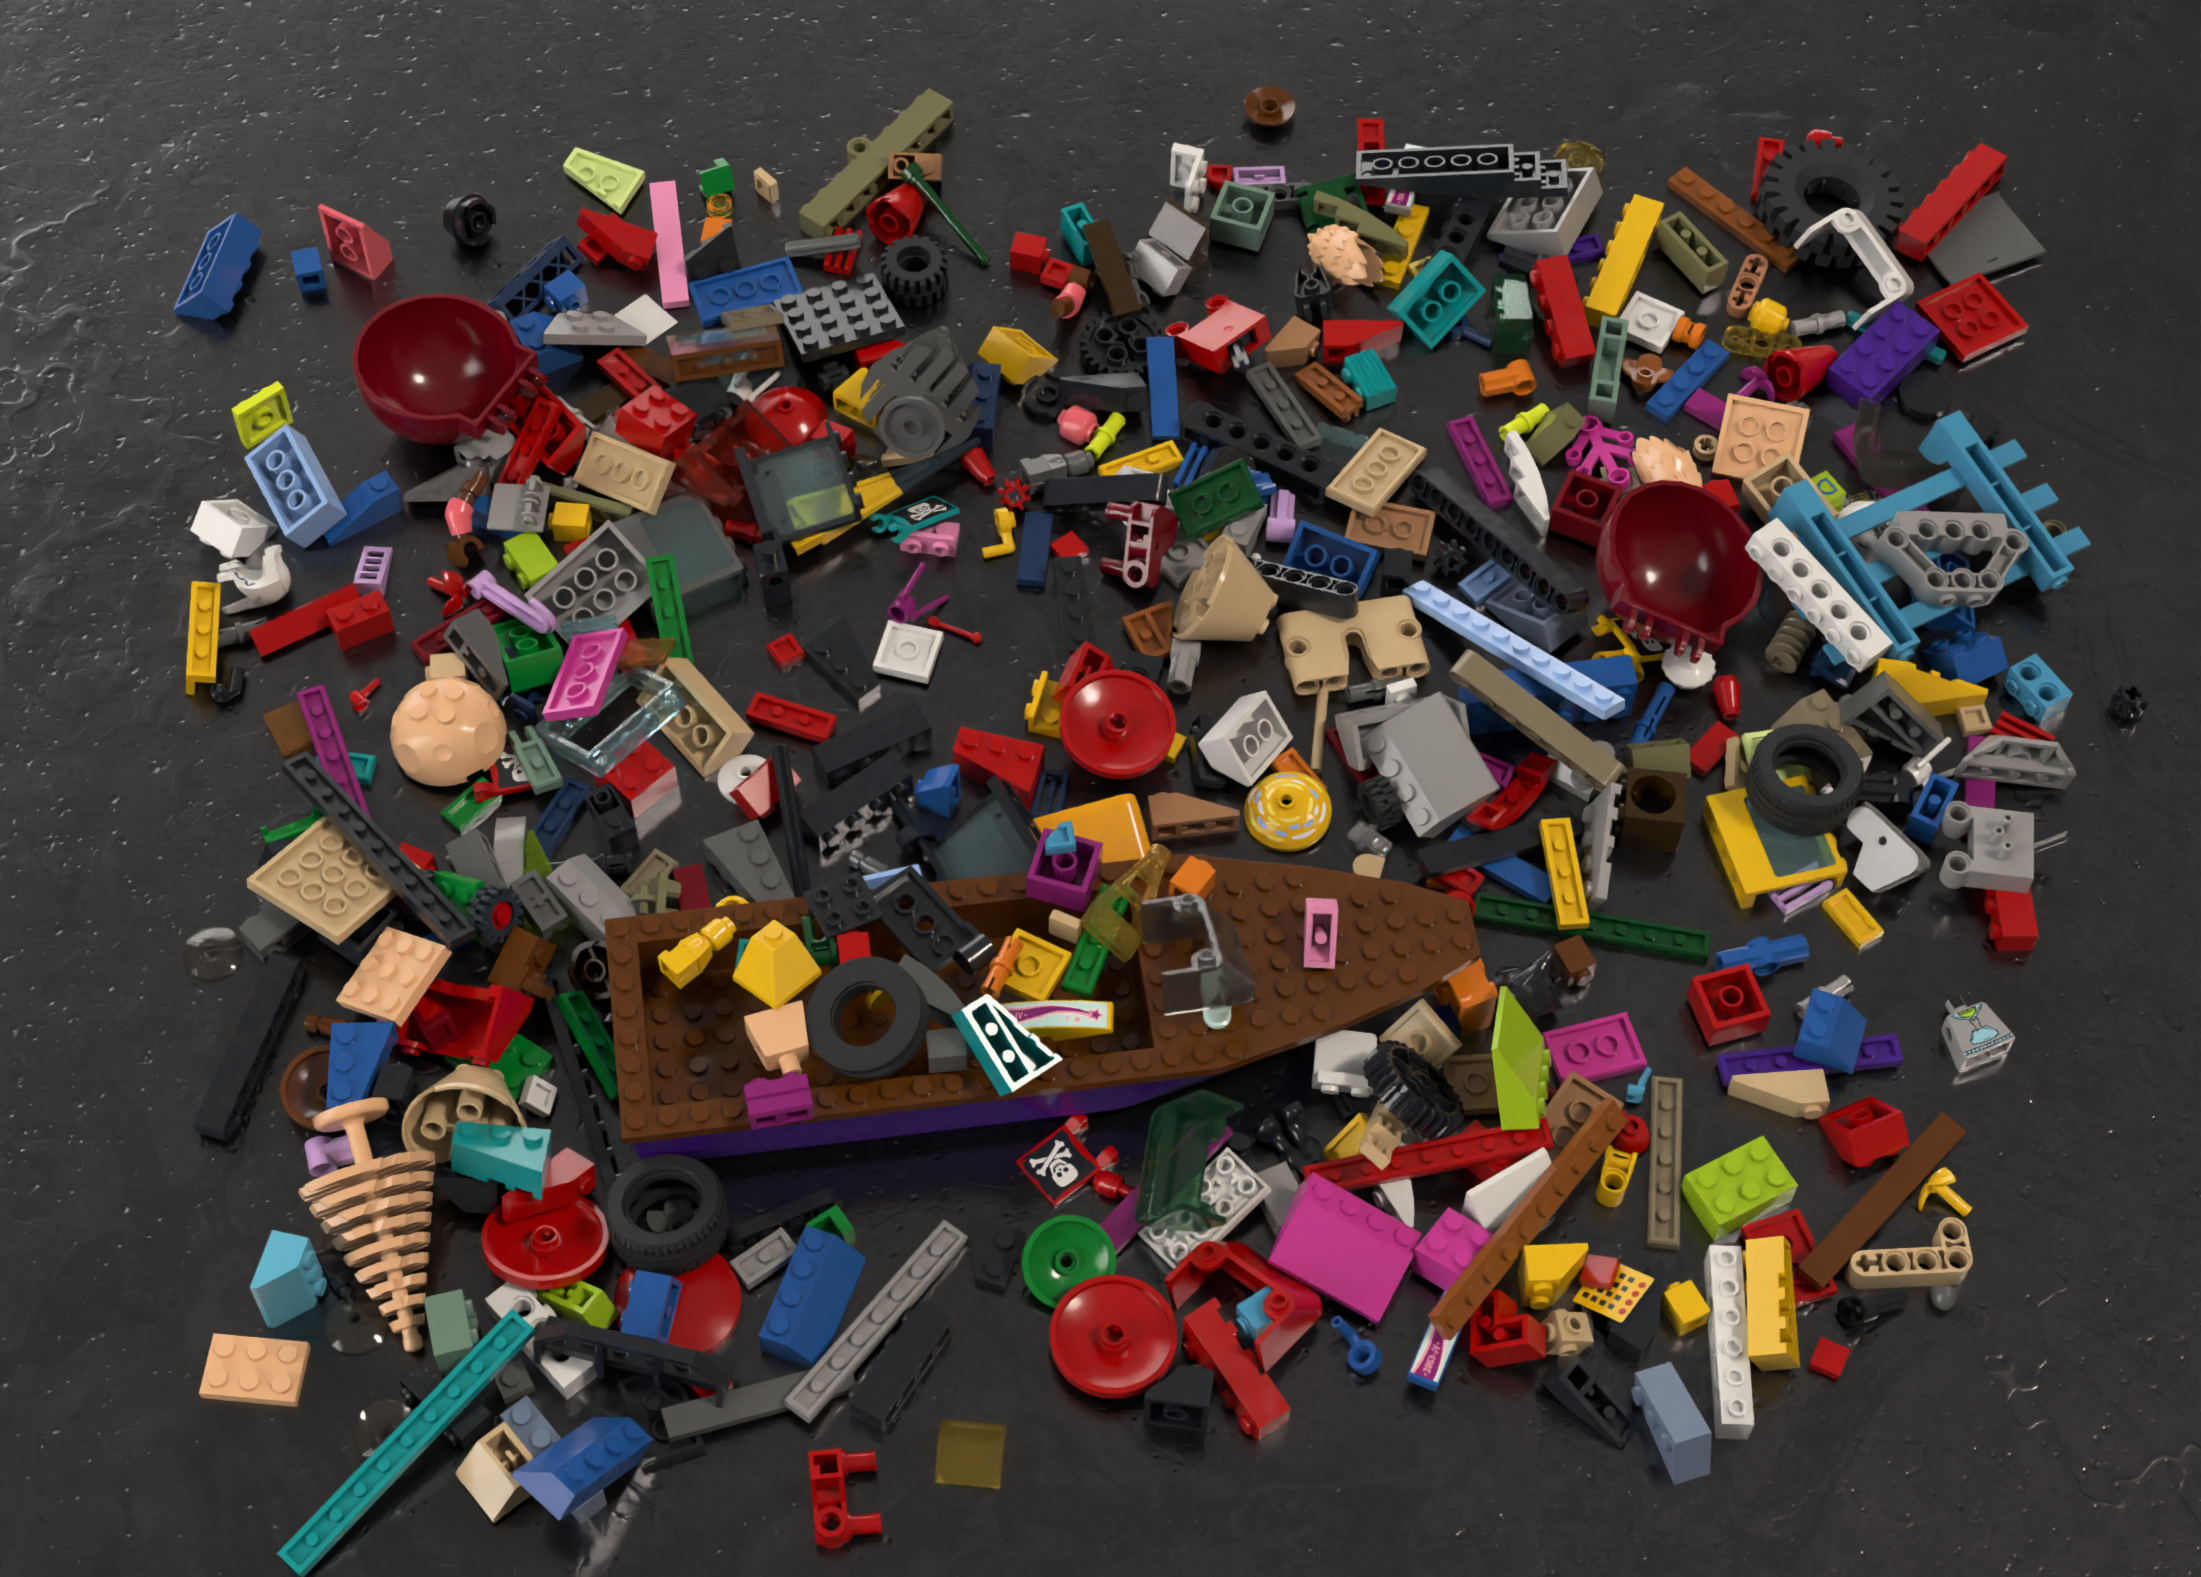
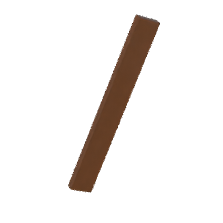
(1880, 1202)

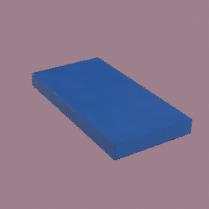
(743, 289)

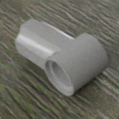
(1183, 659)

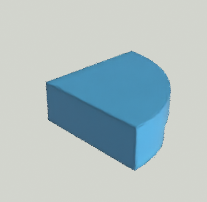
(1061, 840)

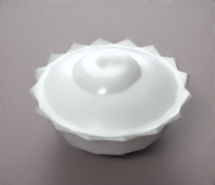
(1685, 673)

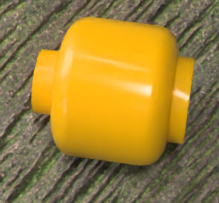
(1768, 316)

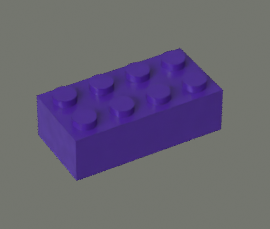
(1882, 356)

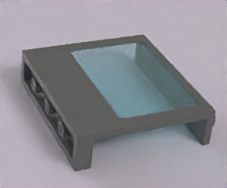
(693, 536)

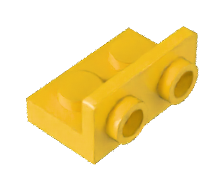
(1043, 711)

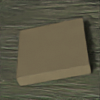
(752, 317)

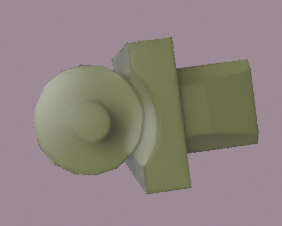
(653, 896)

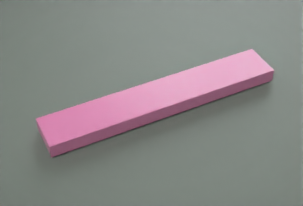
(669, 245)

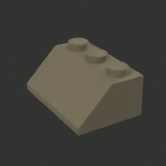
(1822, 711)

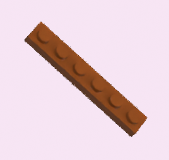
(1732, 218)

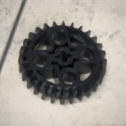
(1413, 1090)

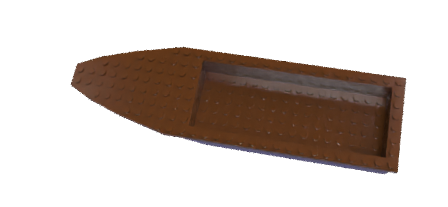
(690, 1055)

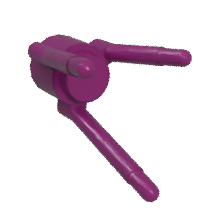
(905, 606)

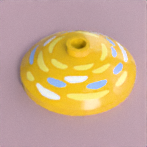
(1291, 825)

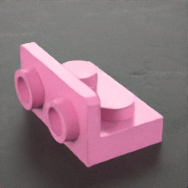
(936, 539)

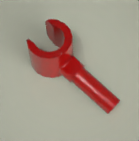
(358, 698)

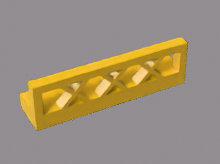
(202, 634)

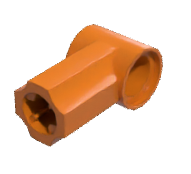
(1514, 377)

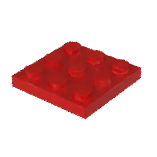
(1971, 317)

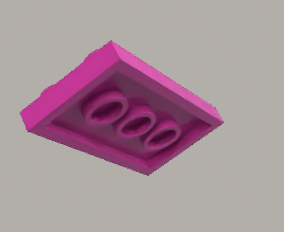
(585, 675)

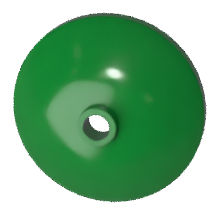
(1071, 1235)

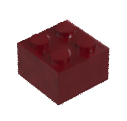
(1583, 507)

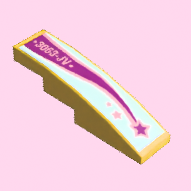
(1063, 1017)

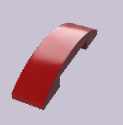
(1518, 796)

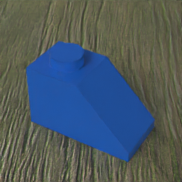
(939, 790)

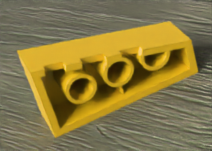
(1770, 1304)

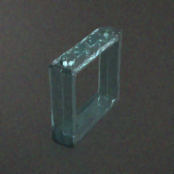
(629, 735)

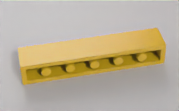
(1623, 259)

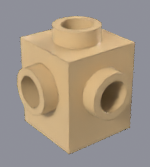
(1567, 1332)

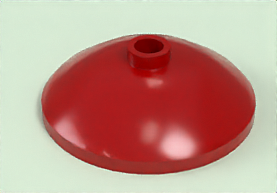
(801, 418)

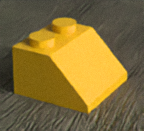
(1016, 353)
(1548, 1272)

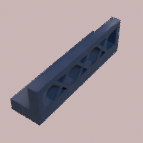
(527, 273)

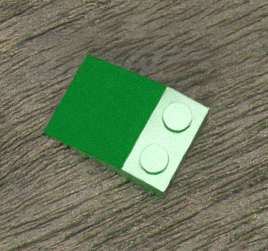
(537, 655)

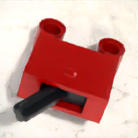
(1221, 338)

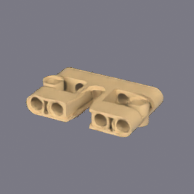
(1381, 630)

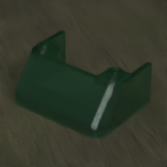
(1177, 1162)

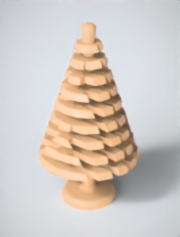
(378, 1214)

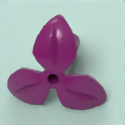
(1757, 380)

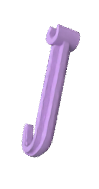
(533, 615)

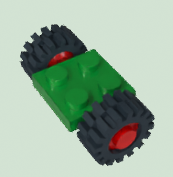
(488, 908)

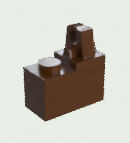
(523, 964)

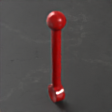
(933, 622)

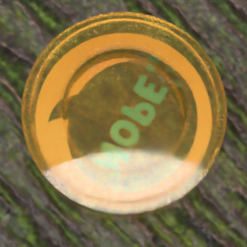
(719, 206)

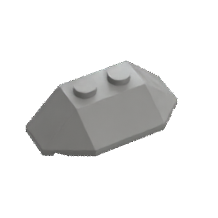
(2018, 762)

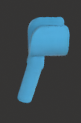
(1635, 1092)

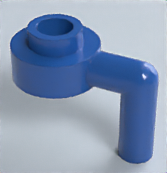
(1360, 1349)

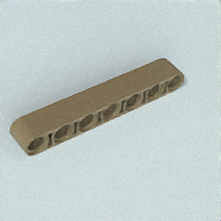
(1536, 721)

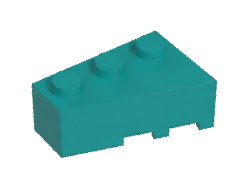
(1002, 1045)
(503, 1154)

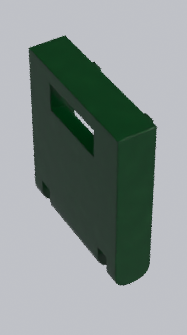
(1336, 187)

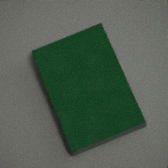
(1216, 500)

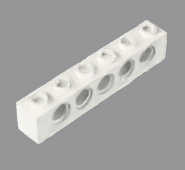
(1831, 598)
(1728, 1342)

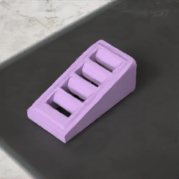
(367, 586)

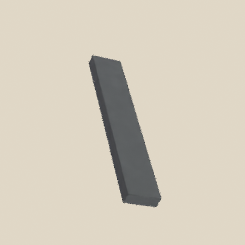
(739, 1406)

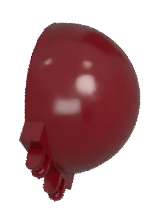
(442, 369)
(1677, 566)

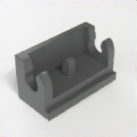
(539, 904)

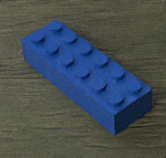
(1612, 673)

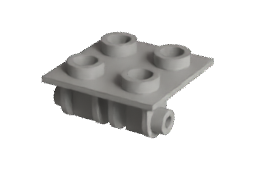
(519, 506)

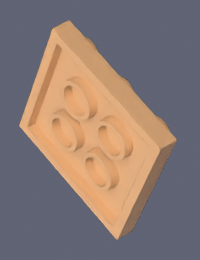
(1757, 434)
(393, 976)

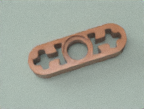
(1747, 294)

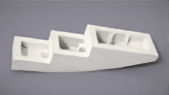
(1529, 487)

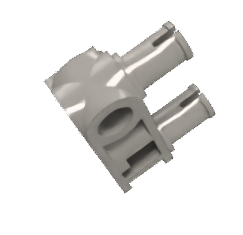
(1885, 865)

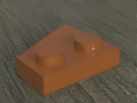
(1151, 629)

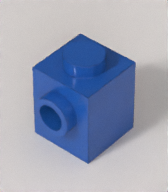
(565, 293)

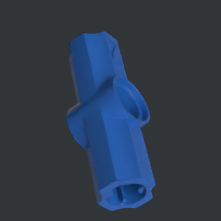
(1765, 955)

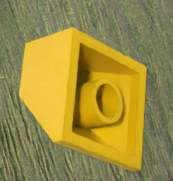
(775, 965)

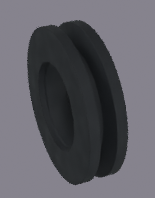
(896, 1046)

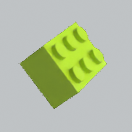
(1738, 1188)

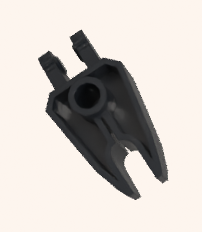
(1312, 294)

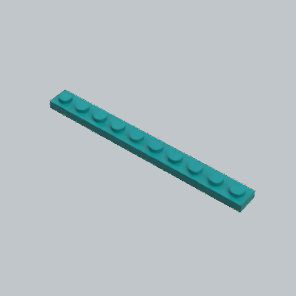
(406, 1443)

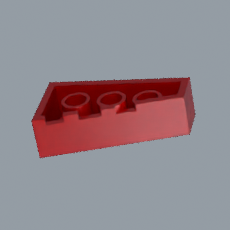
(1235, 1370)

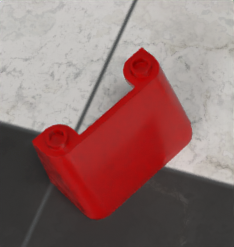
(482, 1016)

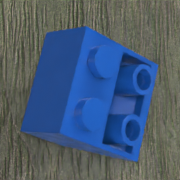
(1967, 656)

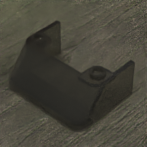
(1892, 468)
(1218, 974)

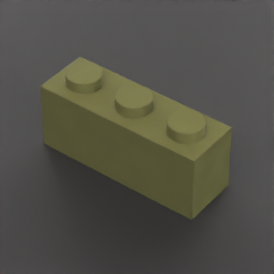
(1691, 252)

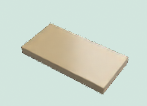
(624, 472)
(1375, 472)

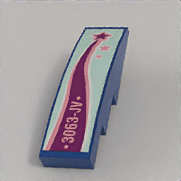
(1432, 1357)

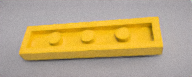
(1410, 229)
(1564, 874)

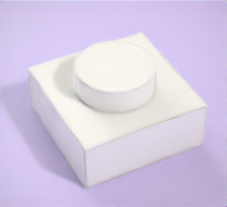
(1401, 691)
(538, 1096)

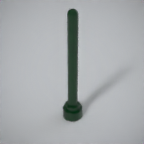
(914, 175)

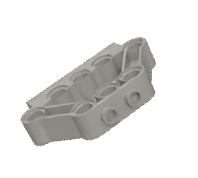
(1915, 532)

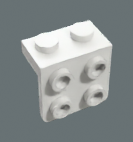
(1188, 173)
(1340, 1063)

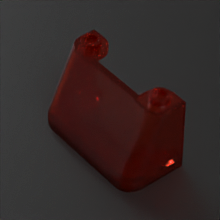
(711, 465)

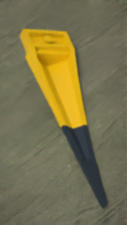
(888, 486)

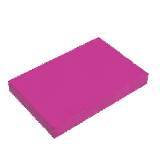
(1595, 1049)

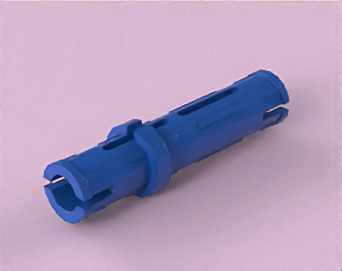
(1646, 727)

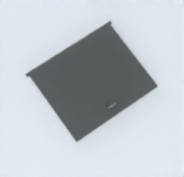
(1984, 242)

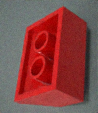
(567, 437)

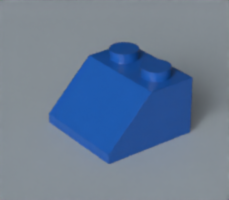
(551, 357)
(1830, 1032)

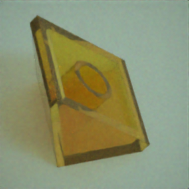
(970, 1453)

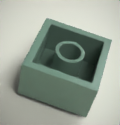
(1241, 215)
(452, 1328)

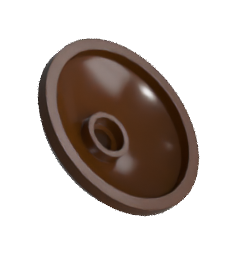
(305, 1085)

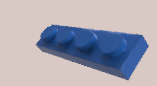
(1687, 380)

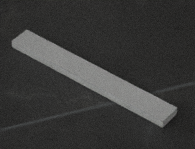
(875, 1321)

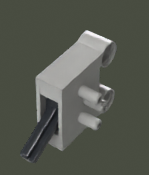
(1998, 847)

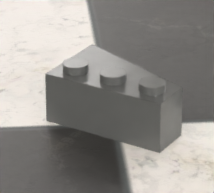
(1892, 713)

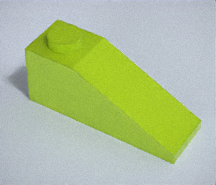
(580, 1304)

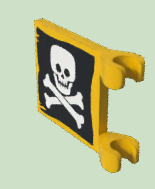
(1639, 650)

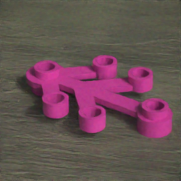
(1594, 432)

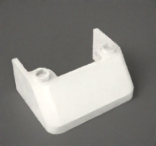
(1874, 253)

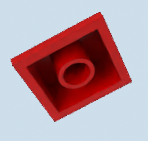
(1865, 1131)

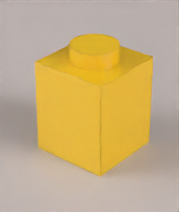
(570, 521)
(1684, 1307)

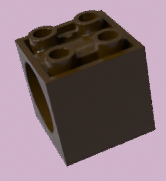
(1653, 789)

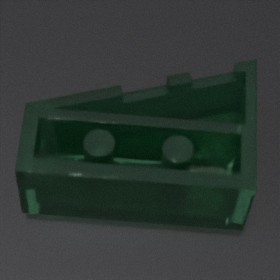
(1511, 313)

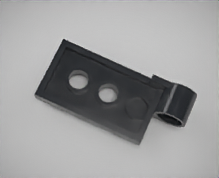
(949, 937)

